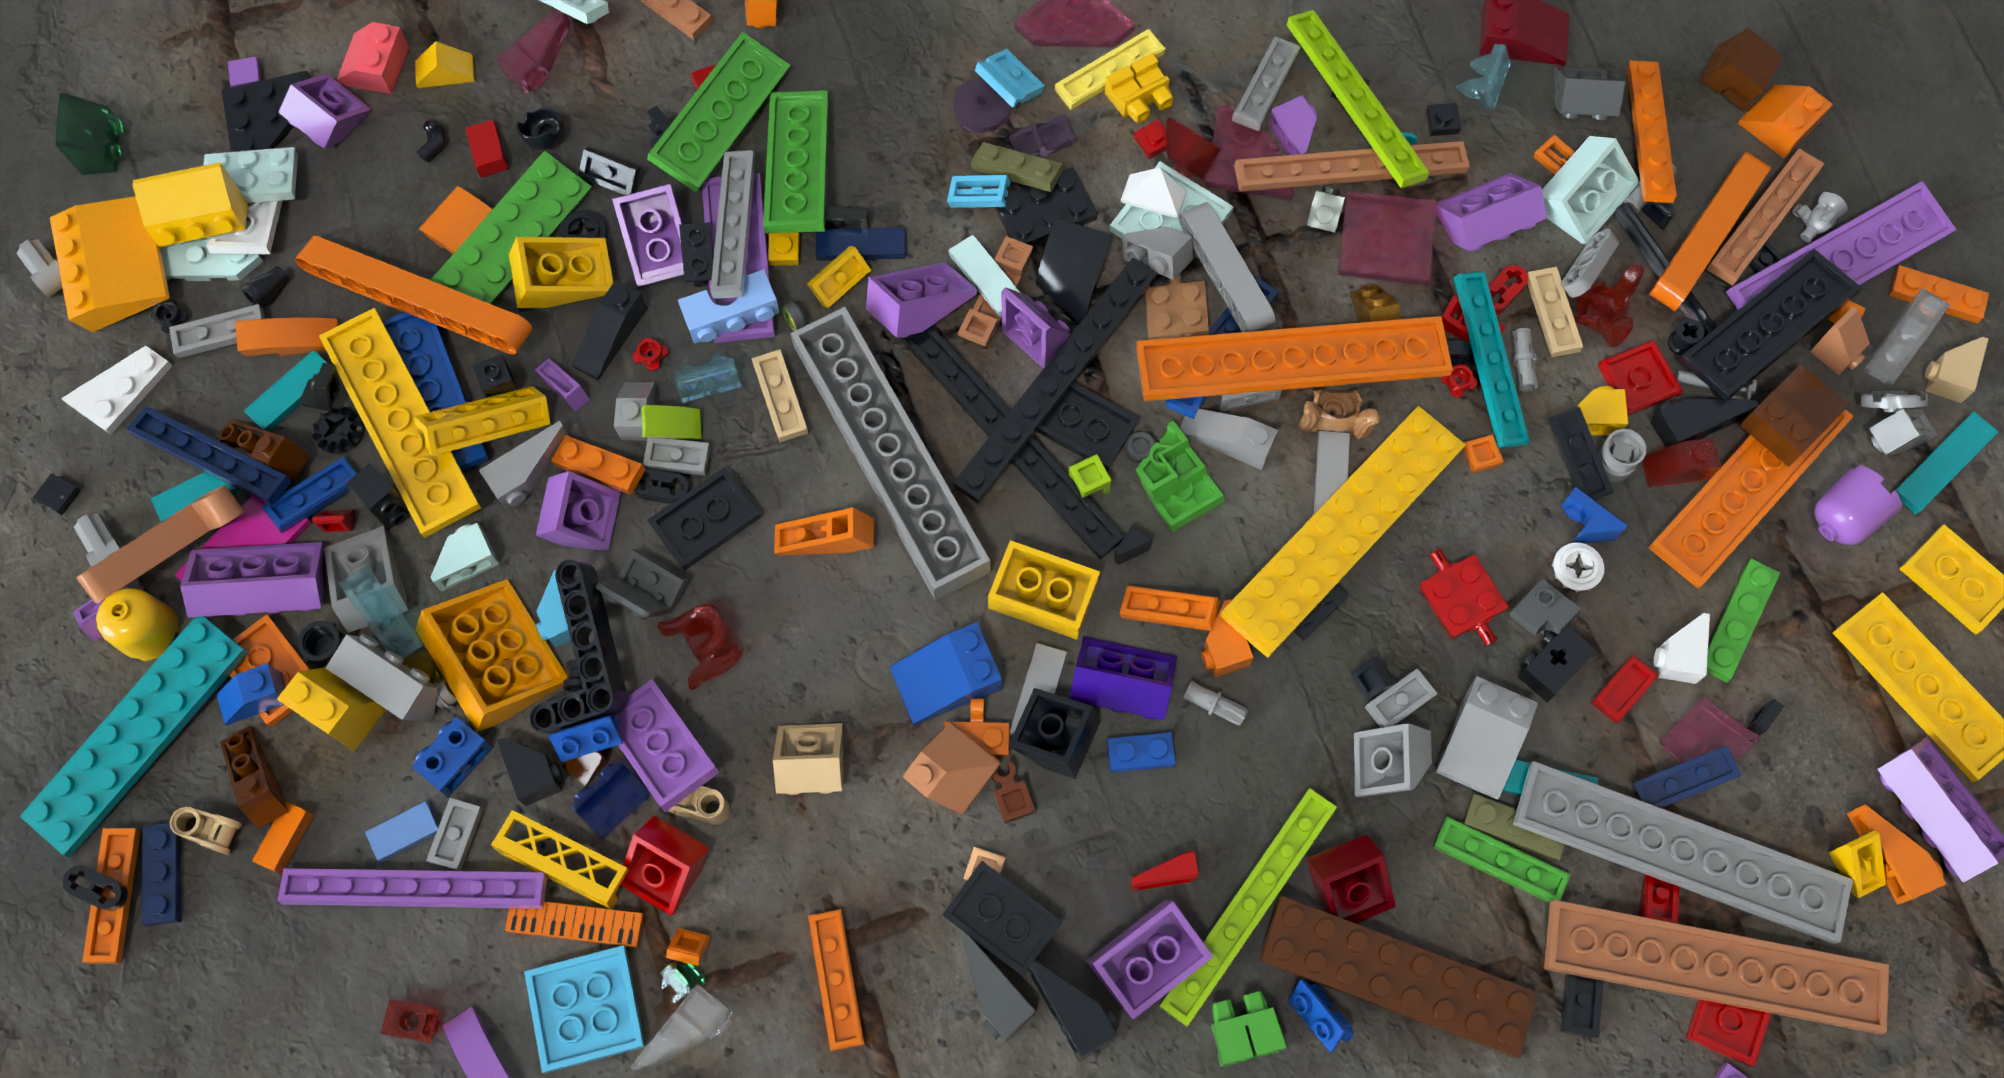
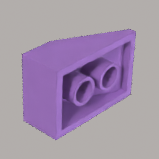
(652, 233)
(916, 297)
(1031, 326)

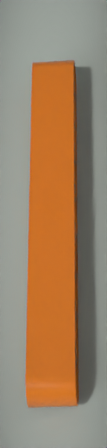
(414, 295)

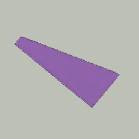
(562, 384)

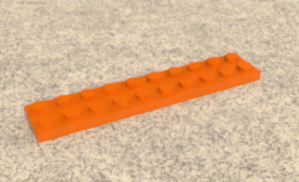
(1293, 358)

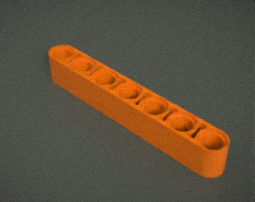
(1710, 231)

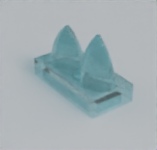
(1494, 70)
(707, 379)

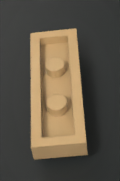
(1554, 312)
(780, 395)

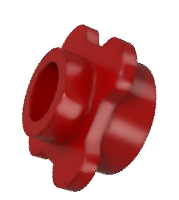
(646, 346)
(1465, 374)

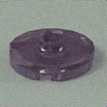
(976, 116)

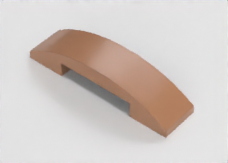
(982, 320)

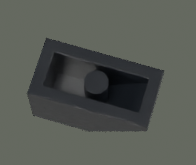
(530, 772)

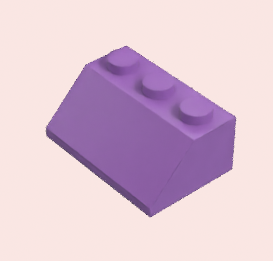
(1491, 211)
(1149, 958)

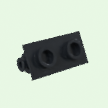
(696, 253)

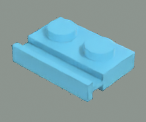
(1009, 78)

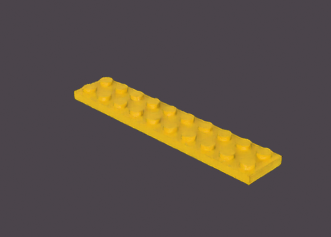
(1342, 531)

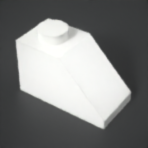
(1685, 653)

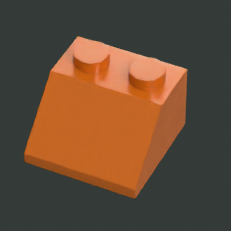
(1785, 116)

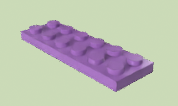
(756, 255)

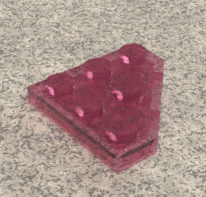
(1074, 23)
(1240, 143)

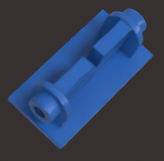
(586, 738)
(1314, 1009)

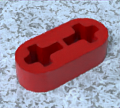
(1509, 294)

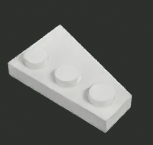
(119, 389)

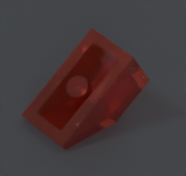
(1189, 150)
(1682, 463)

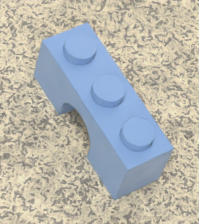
(708, 319)

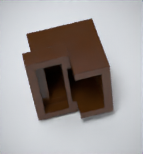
(1741, 68)

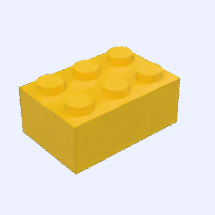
(1043, 590)

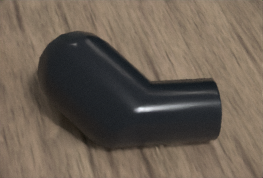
(435, 140)

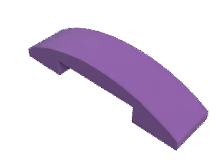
(473, 1047)

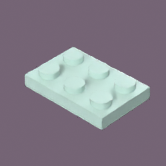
(261, 174)

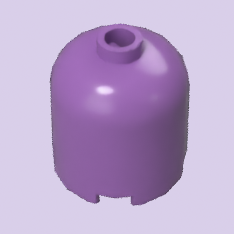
(1855, 507)

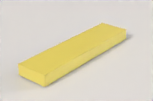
(1091, 79)

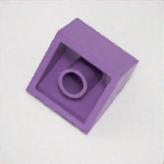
(323, 109)
(578, 512)

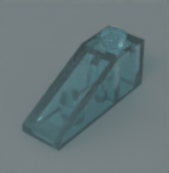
(381, 612)

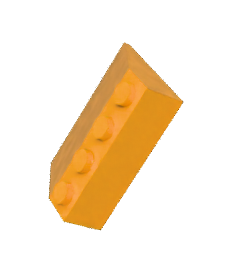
(107, 262)
(490, 653)

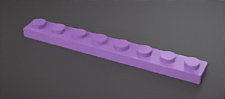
(413, 888)

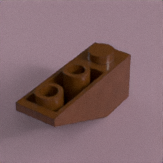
(265, 447)
(252, 778)

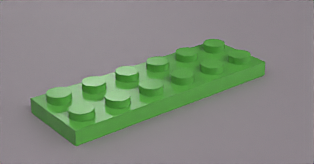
(718, 112)
(796, 162)
(529, 209)

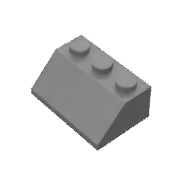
(384, 678)

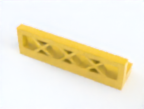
(483, 420)
(560, 873)

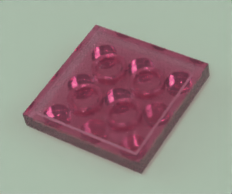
(1387, 238)

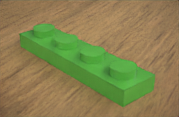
(1739, 619)

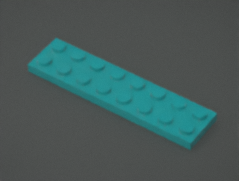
(133, 735)

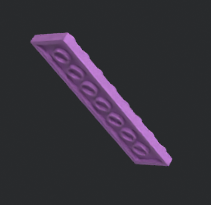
(1866, 243)

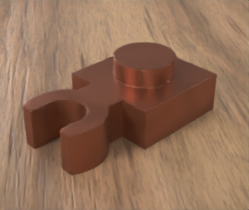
(1012, 797)

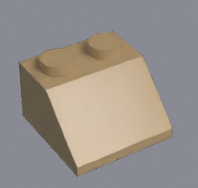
(808, 758)

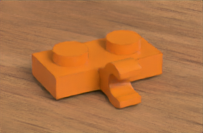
(991, 736)

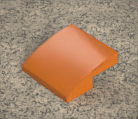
(455, 219)

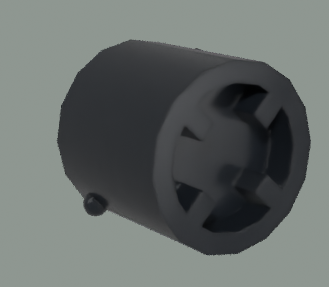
(319, 642)

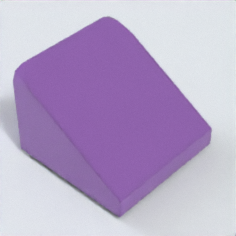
(86, 619)

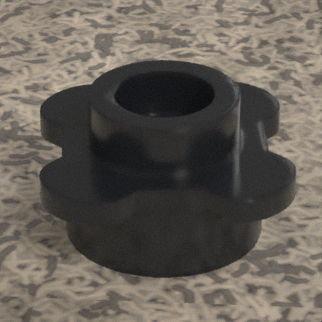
(165, 309)

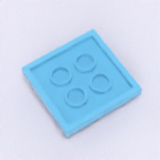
(584, 1009)

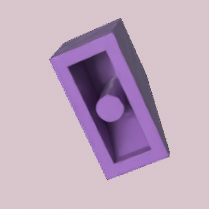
(1294, 125)

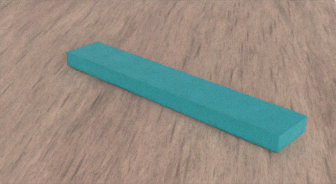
(1491, 360)

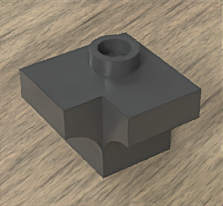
(1545, 610)

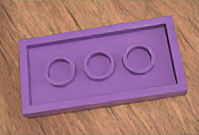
(662, 747)

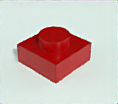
(1152, 139)

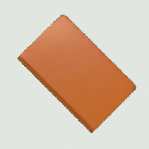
(283, 839)

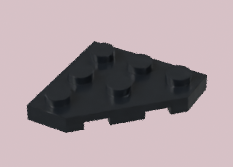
(254, 112)

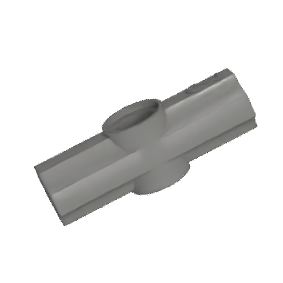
(99, 541)

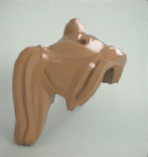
(1346, 417)

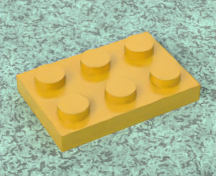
(1957, 579)

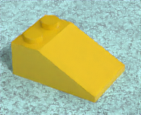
(559, 270)

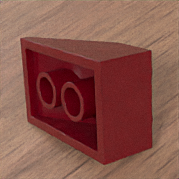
(1527, 28)

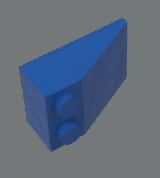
(947, 674)

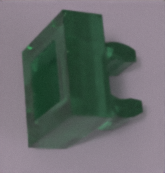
(682, 978)

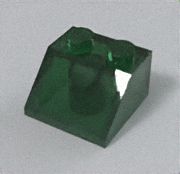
(88, 135)

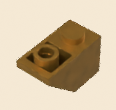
(1374, 304)

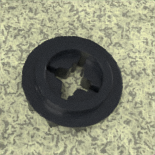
(573, 224)
(333, 442)

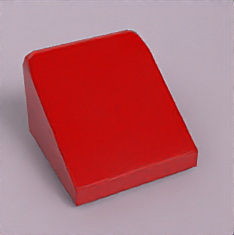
(335, 520)

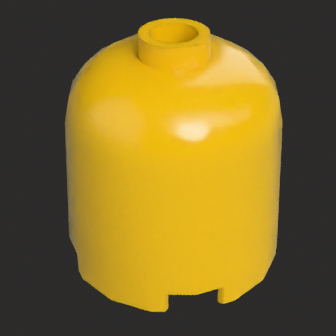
(137, 623)

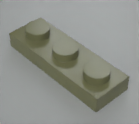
(1018, 166)
(1497, 822)

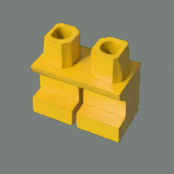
(1138, 87)

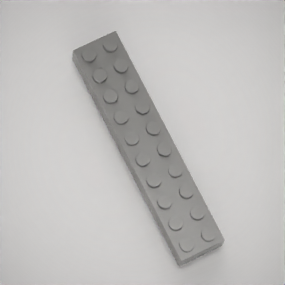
(891, 454)

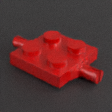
(1463, 597)

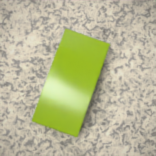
(671, 422)

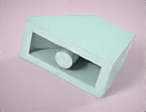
(463, 557)

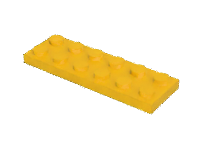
(1926, 686)

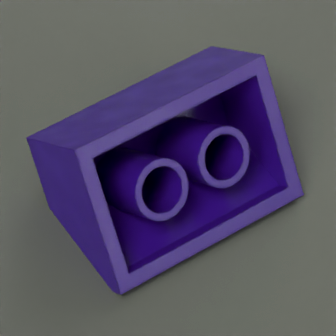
(1123, 678)

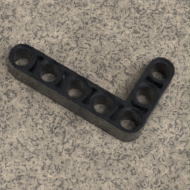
(586, 654)

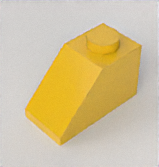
(1605, 410)

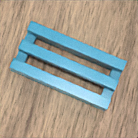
(977, 195)

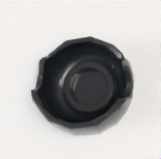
(541, 128)

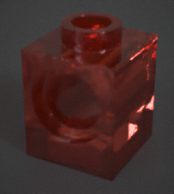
(398, 1014)

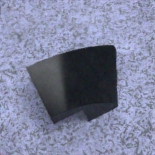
(1072, 266)

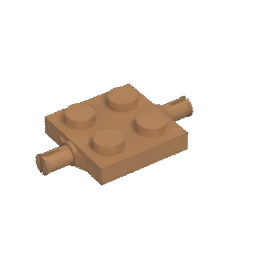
(1177, 310)

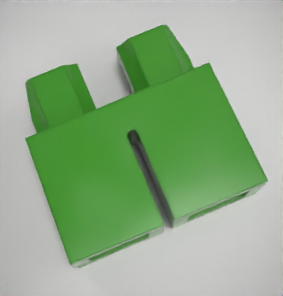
(1231, 1032)

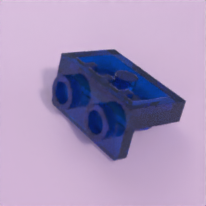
(609, 799)

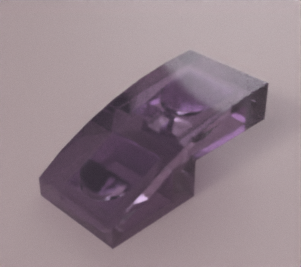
(1044, 139)

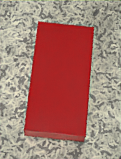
(1624, 689)

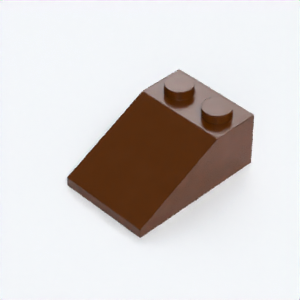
(1794, 415)

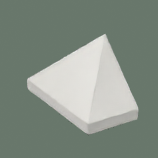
(1154, 192)

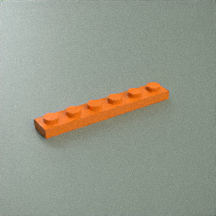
(1651, 132)

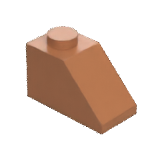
(1843, 343)

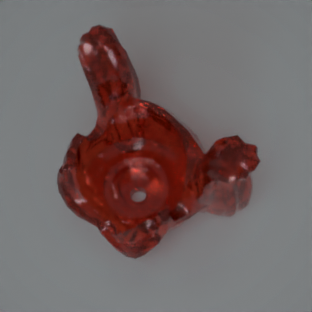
(1610, 306)
(708, 639)

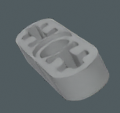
(1590, 263)

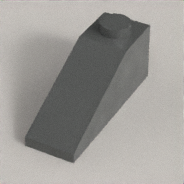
(999, 1000)

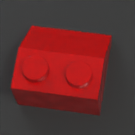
(663, 864)

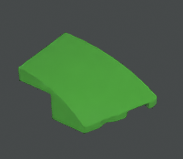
(1177, 480)

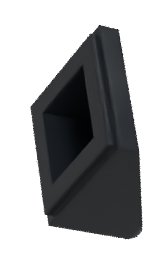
(1659, 213)
(1132, 545)

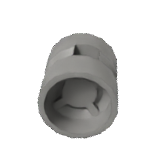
(1622, 454)

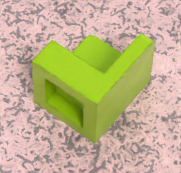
(1090, 476)

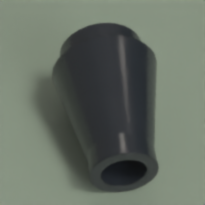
(265, 287)

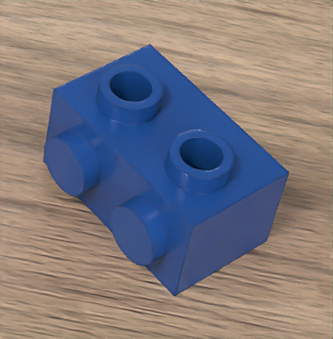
(451, 756)

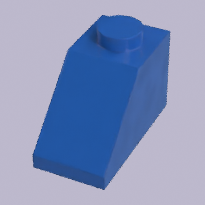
(251, 693)

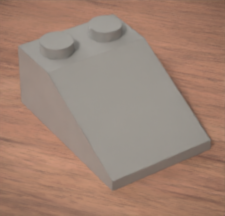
(351, 555)
(1486, 737)

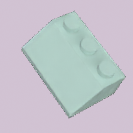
(1605, 182)

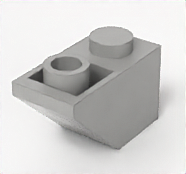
(1160, 249)

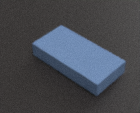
(402, 831)

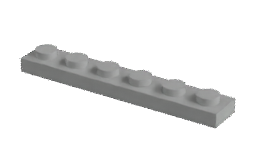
(733, 225)

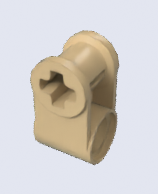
(695, 806)
(209, 831)

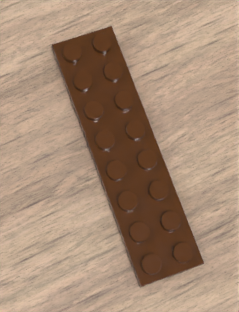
(1399, 977)

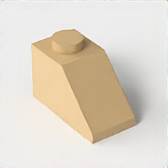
(1956, 371)

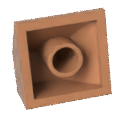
(952, 769)

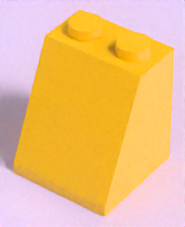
(332, 705)

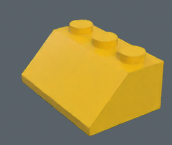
(190, 204)

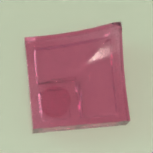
(1707, 729)

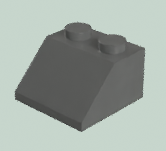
(1588, 92)

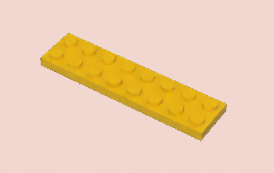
(387, 405)

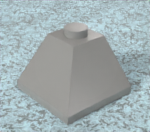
(1390, 759)

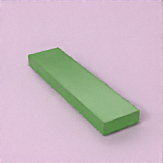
(1501, 861)

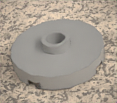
(1894, 400)

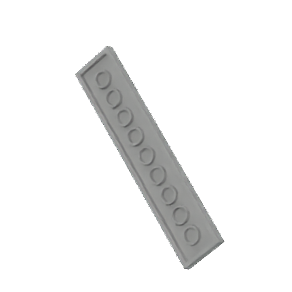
(1684, 852)

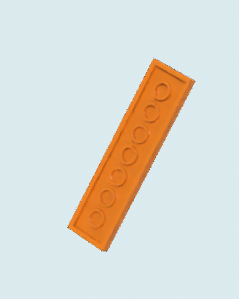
(1732, 506)

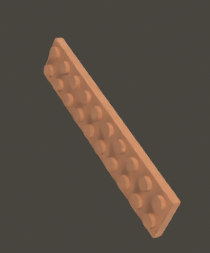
(1717, 967)

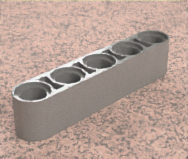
(1227, 268)

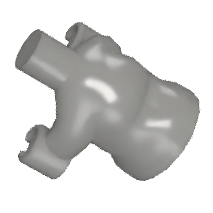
(1822, 217)

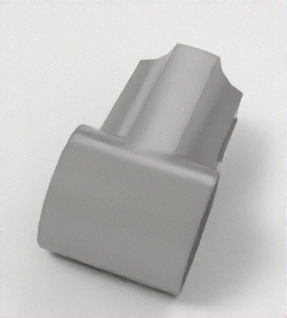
(41, 265)

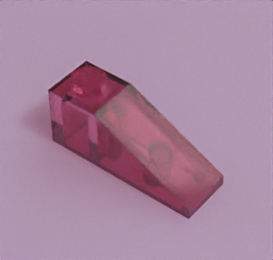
(533, 55)

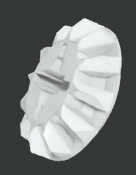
(1587, 558)

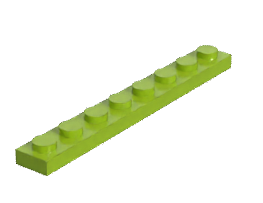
(1358, 99)
(1250, 904)

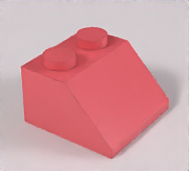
(374, 58)

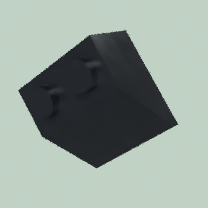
(1055, 732)

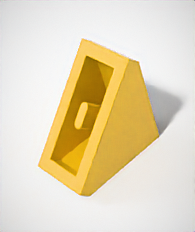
(444, 66)
(1862, 862)

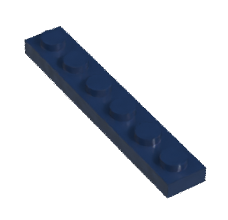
(209, 455)

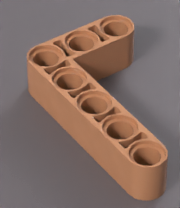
(159, 543)

